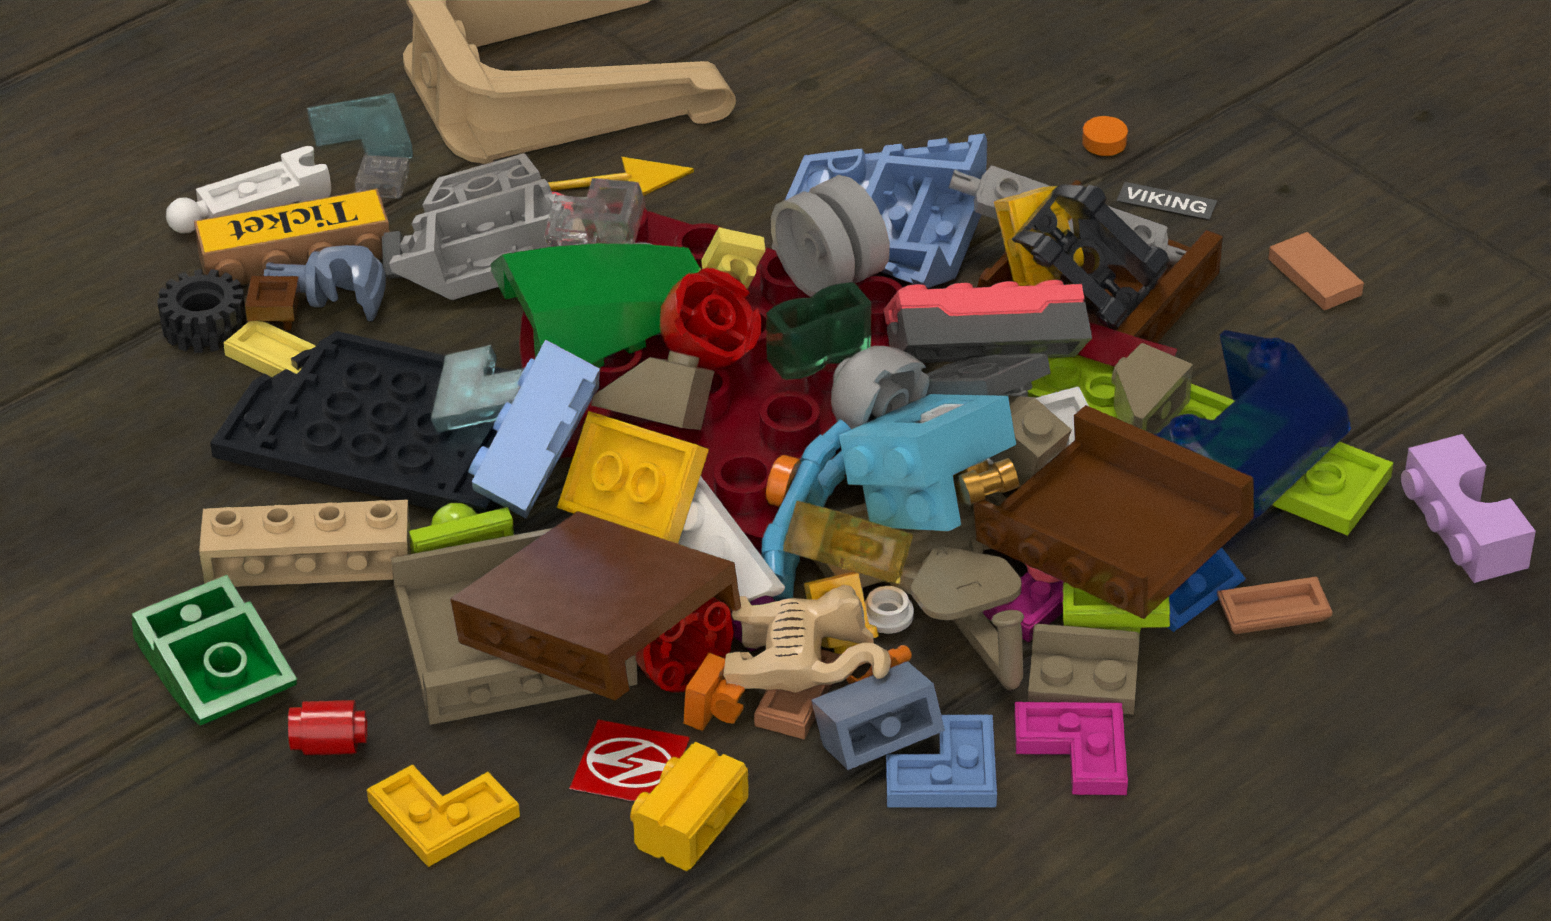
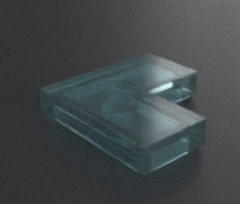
(371, 119)
(470, 391)

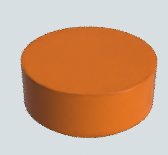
(1105, 136)
(781, 479)

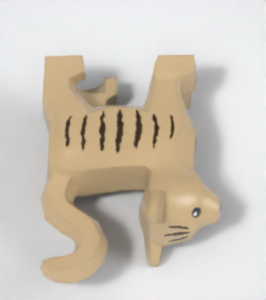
(793, 640)

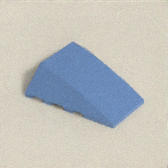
(922, 216)

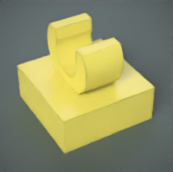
(735, 254)

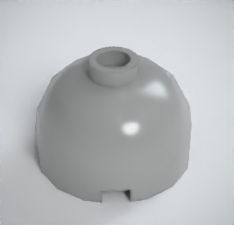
(876, 384)

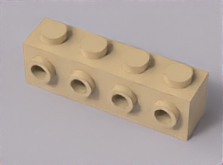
(304, 542)

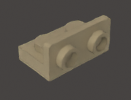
(1083, 665)

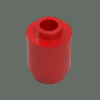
(327, 727)

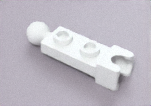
(266, 187)

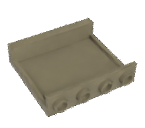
(452, 676)

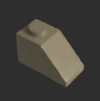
(1151, 388)
(661, 391)
(1037, 435)

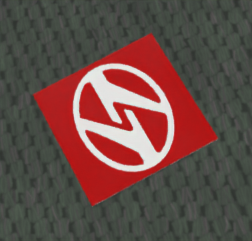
(625, 760)

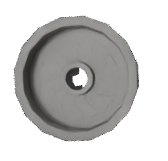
(830, 235)

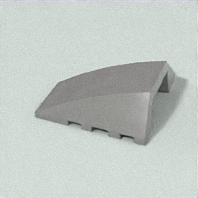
(471, 223)

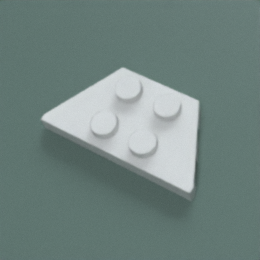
(715, 532)

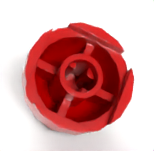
(710, 319)

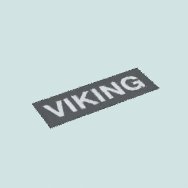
(1167, 200)

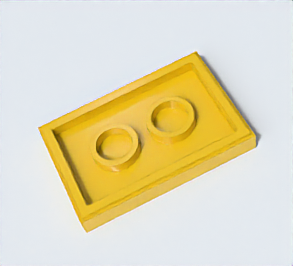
(633, 477)

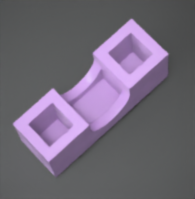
(1447, 487)

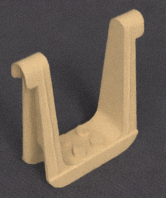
(507, 113)

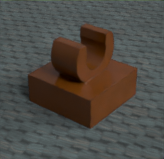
(273, 299)

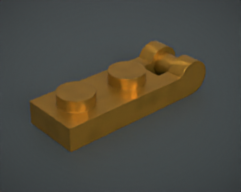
(984, 479)

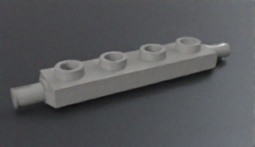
(1000, 183)

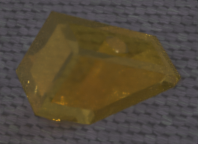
(847, 542)

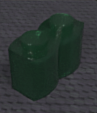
(818, 330)

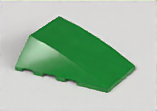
(593, 294)

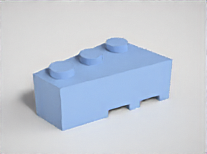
(534, 428)

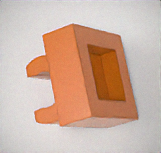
(711, 695)

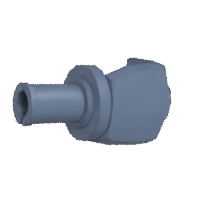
(338, 266)

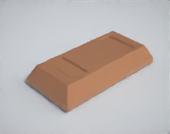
(1275, 605)

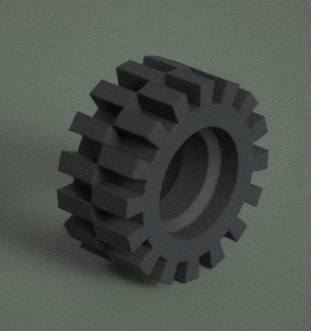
(182, 308)

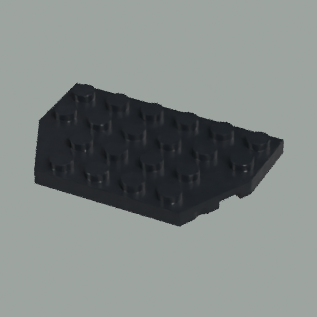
(358, 424)

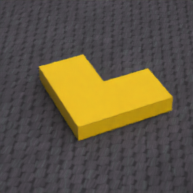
(437, 823)

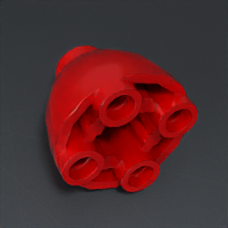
(683, 648)

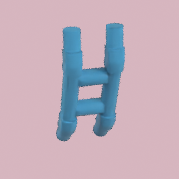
(811, 485)

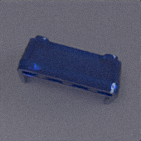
(1279, 418)

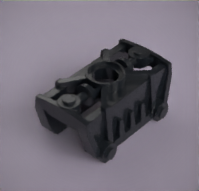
(1109, 241)

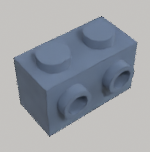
(878, 715)

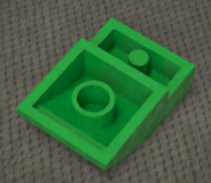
(211, 650)

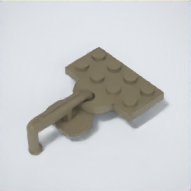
(957, 583)

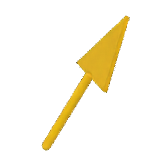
(648, 174)

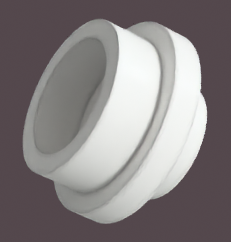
(889, 609)

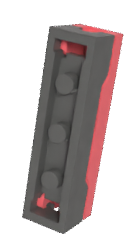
(988, 320)

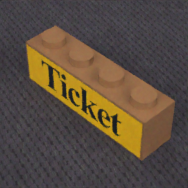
(289, 233)

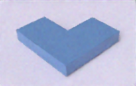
(955, 777)

